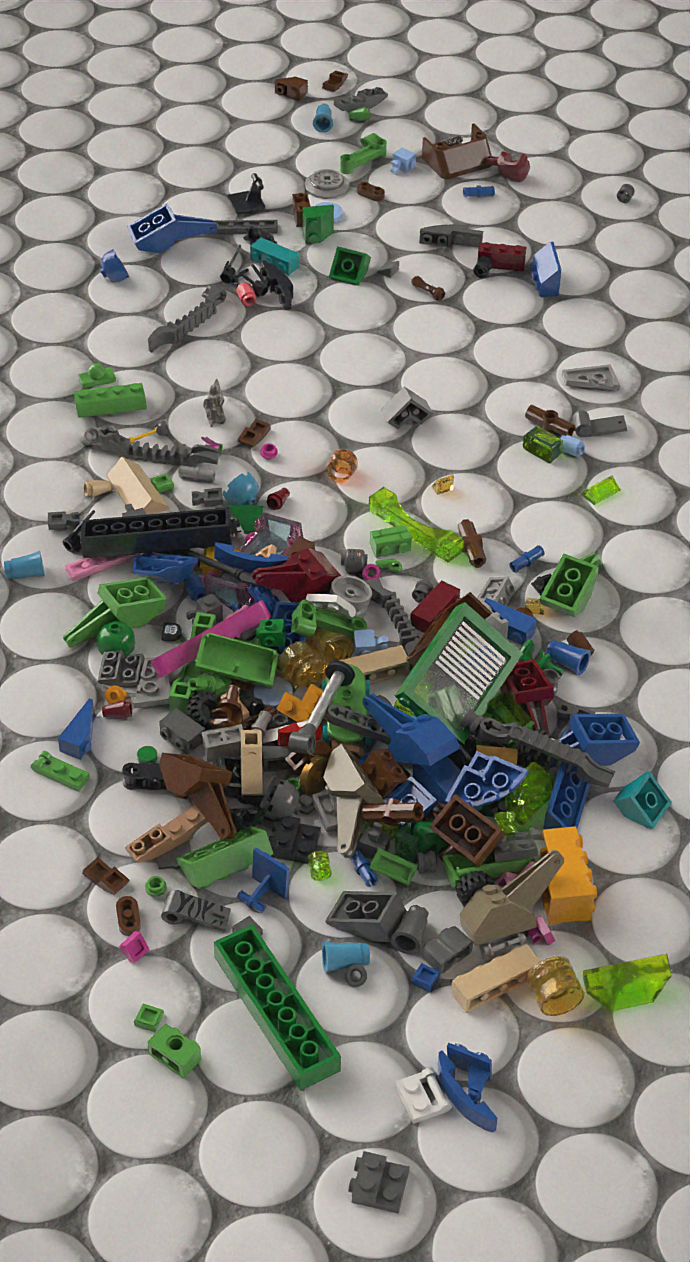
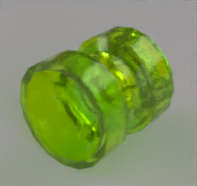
(506, 821)
(319, 864)

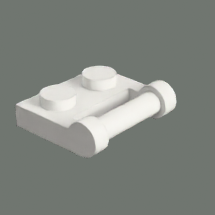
(332, 603)
(416, 1099)

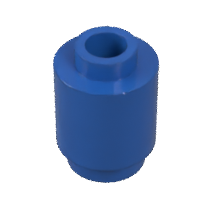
(195, 587)

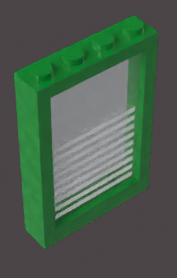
(459, 671)

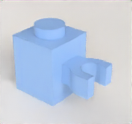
(403, 160)
(366, 643)

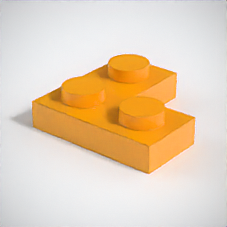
(300, 709)

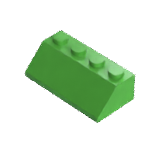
(223, 857)

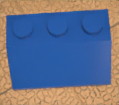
(546, 271)

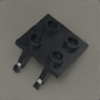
(259, 801)

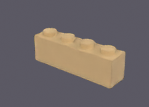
(382, 664)
(493, 978)

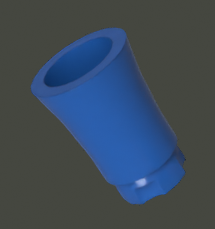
(569, 656)

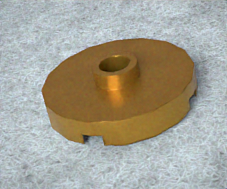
(312, 775)

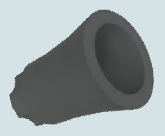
(410, 931)

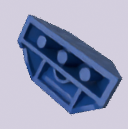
(164, 567)

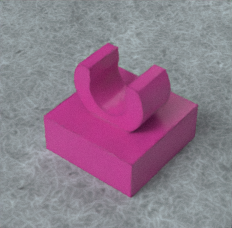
(541, 931)
(134, 947)

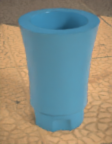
(323, 118)
(25, 566)
(343, 955)

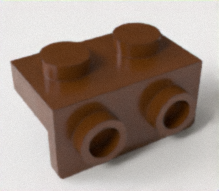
(383, 771)

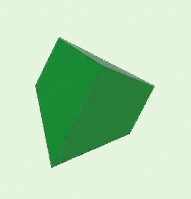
(247, 516)

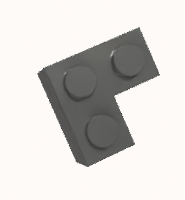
(406, 406)

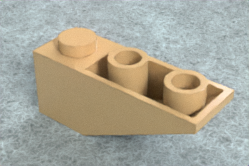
(251, 762)

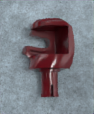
(511, 170)

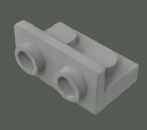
(497, 589)

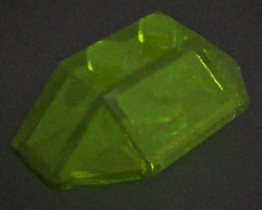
(530, 794)
(628, 982)

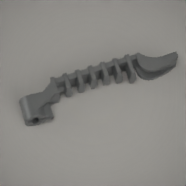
(172, 332)
(112, 440)
(389, 601)
(588, 770)

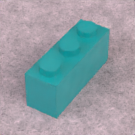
(279, 256)

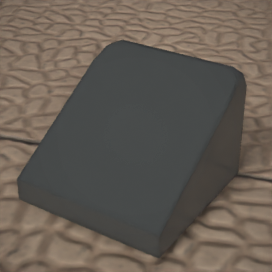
(389, 269)

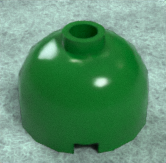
(116, 637)

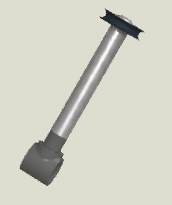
(339, 675)

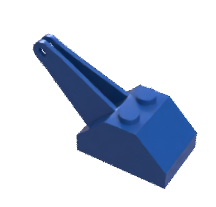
(162, 227)
(602, 736)
(412, 740)

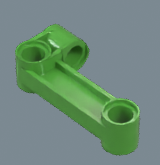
(372, 148)
(308, 617)

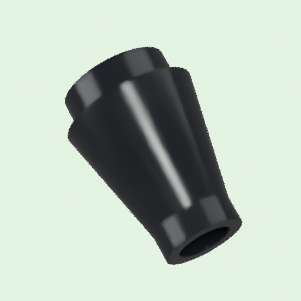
(253, 704)

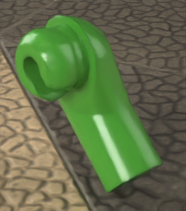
(390, 564)

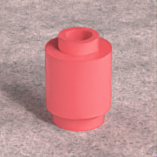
(246, 294)

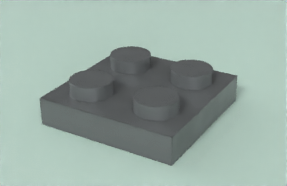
(515, 847)

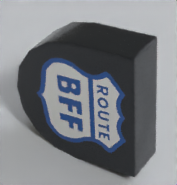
(171, 632)

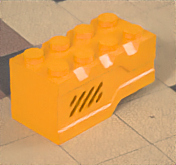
(570, 892)

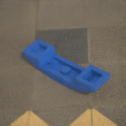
(249, 563)
(478, 1114)

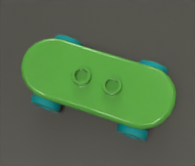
(350, 698)

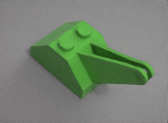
(571, 584)
(125, 601)

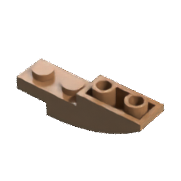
(163, 839)

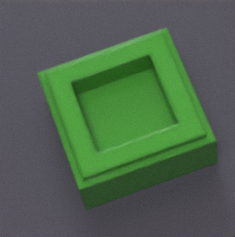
(162, 483)
(149, 1017)

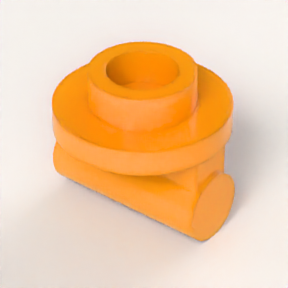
(115, 694)

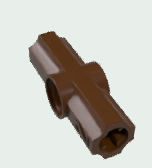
(550, 421)
(472, 543)
(393, 812)

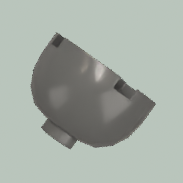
(284, 802)

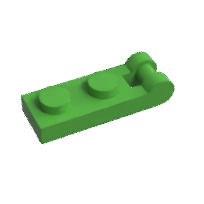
(60, 771)

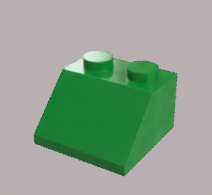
(317, 223)
(349, 265)

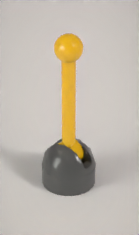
(161, 429)

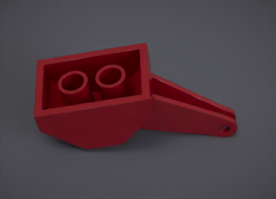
(300, 575)
(530, 690)

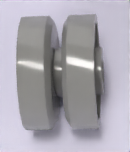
(354, 591)

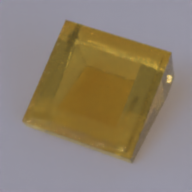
(443, 485)
(534, 605)

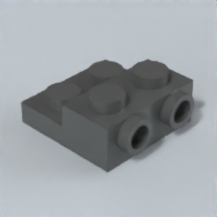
(378, 1182)

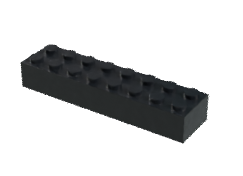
(156, 532)

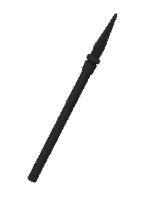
(239, 574)

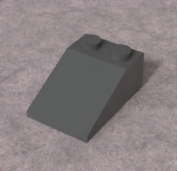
(368, 914)

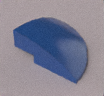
(486, 780)

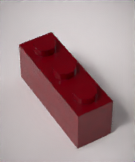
(504, 256)
(433, 604)

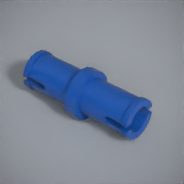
(478, 191)
(526, 558)
(362, 868)

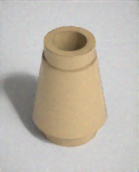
(96, 487)

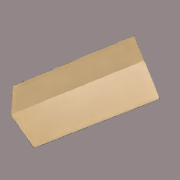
(135, 487)

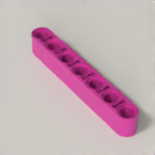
(228, 628)

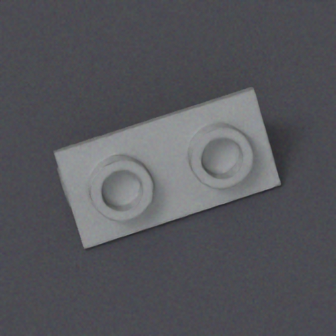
(501, 946)

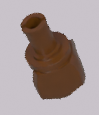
(228, 710)

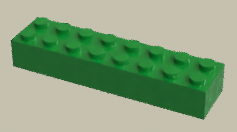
(277, 1007)

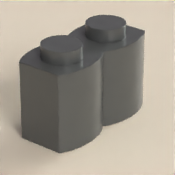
(447, 949)

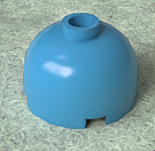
(242, 490)

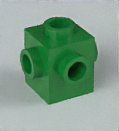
(271, 633)

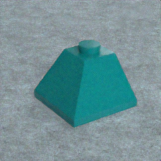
(643, 801)

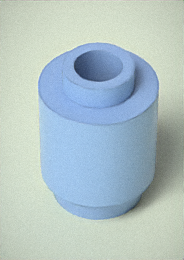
(572, 445)

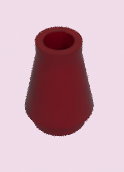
(277, 499)
(120, 710)

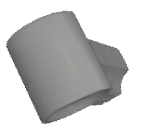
(95, 437)

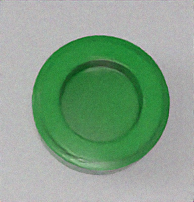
(147, 754)

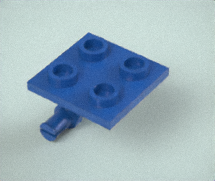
(260, 593)
(271, 875)
(476, 1064)

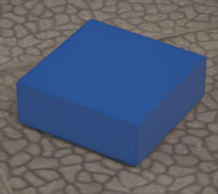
(425, 977)

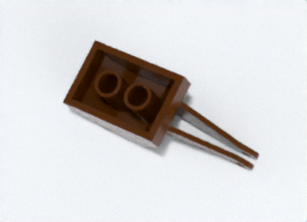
(204, 785)
(466, 830)

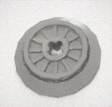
(327, 183)

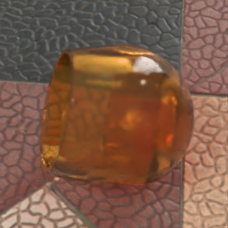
(342, 462)

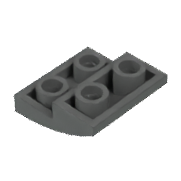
(121, 669)

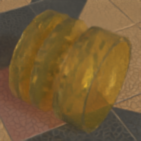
(301, 665)
(555, 986)

